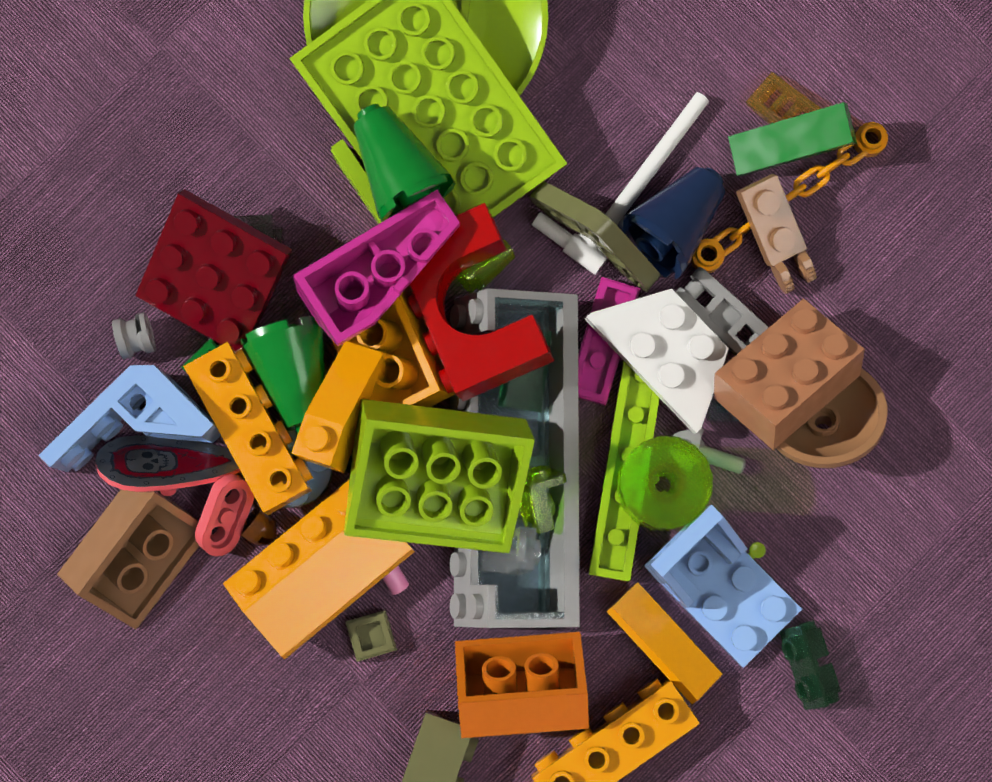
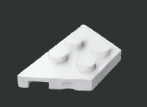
(666, 349)

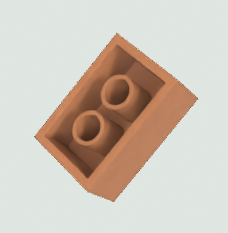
(788, 373)

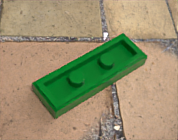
(792, 139)

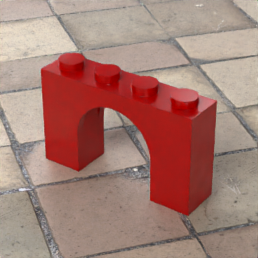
(473, 361)

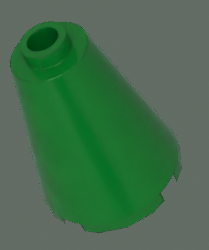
(396, 162)
(288, 365)

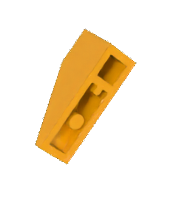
(332, 416)

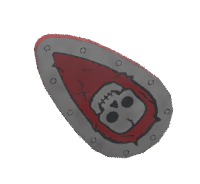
(162, 464)

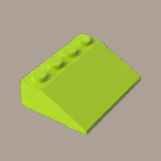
(437, 476)

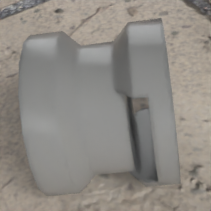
(133, 335)

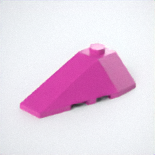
(367, 275)

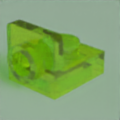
(536, 503)

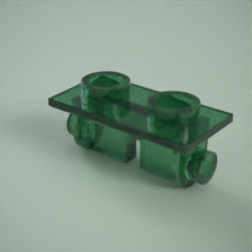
(814, 684)

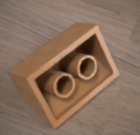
(132, 554)

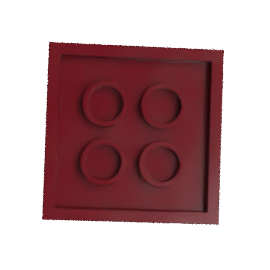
(212, 270)

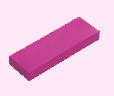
(596, 358)

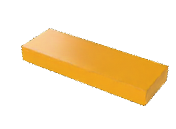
(664, 643)

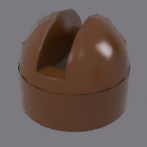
(260, 529)

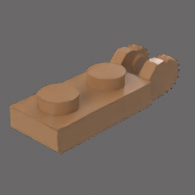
(775, 230)

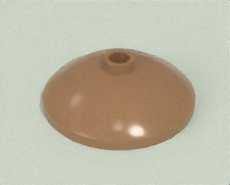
(855, 427)

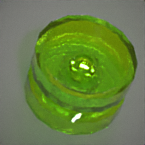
(688, 477)

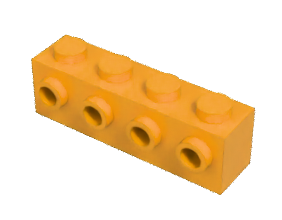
(248, 428)
(625, 739)

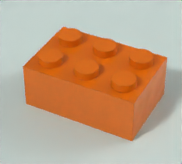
(521, 685)

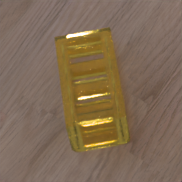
(765, 91)

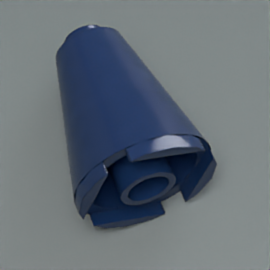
(675, 220)

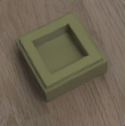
(371, 635)

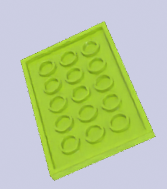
(442, 86)

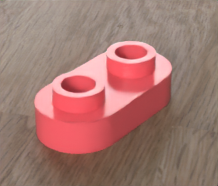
(225, 513)

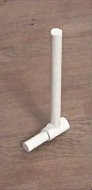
(582, 248)

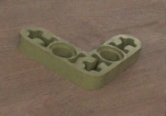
(600, 229)

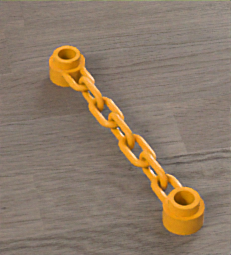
(862, 147)

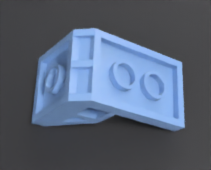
(167, 415)
(723, 586)

